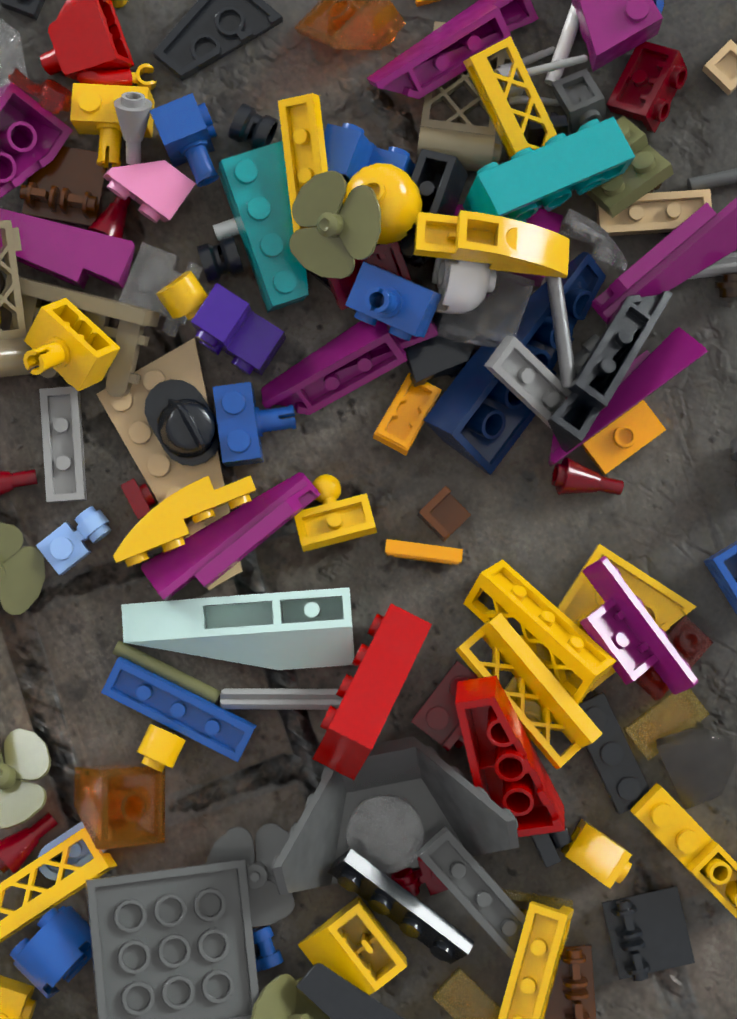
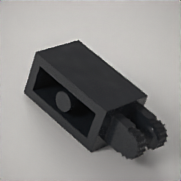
(440, 186)

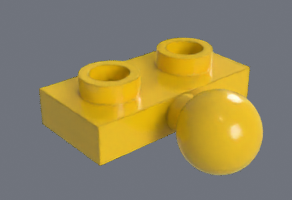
(334, 519)

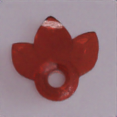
(52, 95)

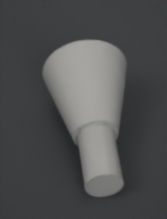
(133, 117)

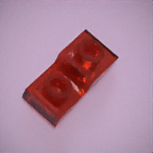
(689, 643)

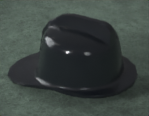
(182, 422)

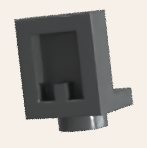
(580, 99)

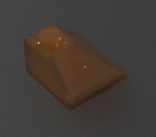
(352, 24)
(121, 804)

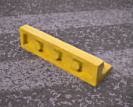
(496, 99)
(302, 142)
(542, 624)
(539, 683)
(57, 893)
(536, 962)

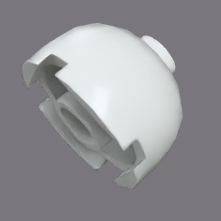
(462, 284)

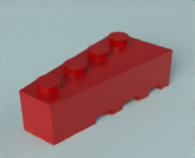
(372, 690)
(505, 759)

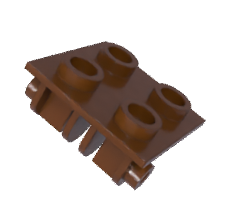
(66, 188)
(574, 986)

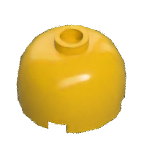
(396, 195)

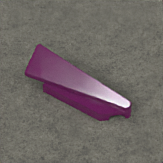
(442, 52)
(71, 251)
(679, 256)
(340, 367)
(642, 379)
(229, 539)

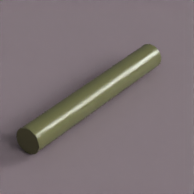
(166, 671)

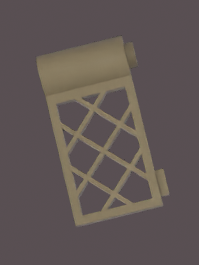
(468, 142)
(12, 341)

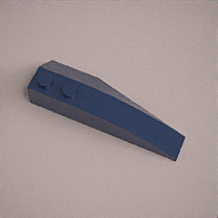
(477, 410)

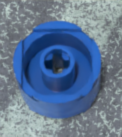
(55, 950)

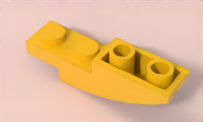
(493, 240)
(166, 522)
(689, 845)

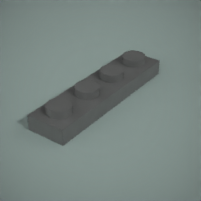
(474, 889)

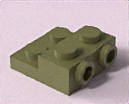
(641, 176)

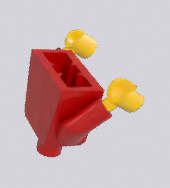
(92, 45)

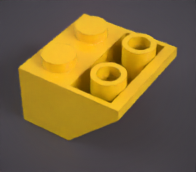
(355, 948)

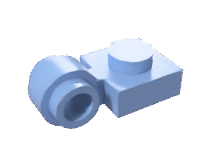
(67, 547)

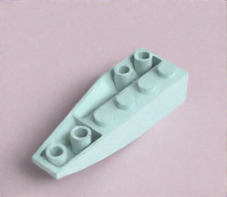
(250, 629)

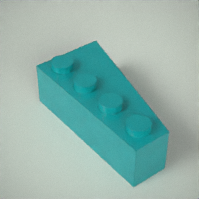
(551, 172)
(262, 211)

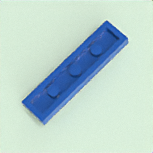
(178, 709)

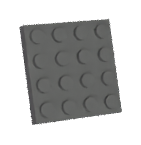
(173, 943)

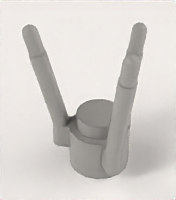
(515, 94)

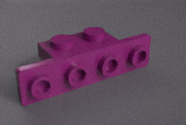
(630, 633)

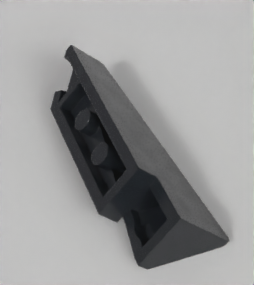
(606, 367)
(341, 998)

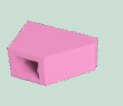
(153, 185)

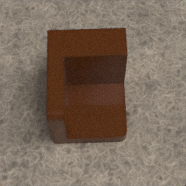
(443, 514)

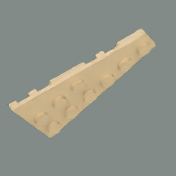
(158, 469)

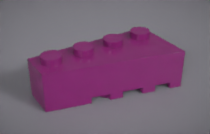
(615, 26)

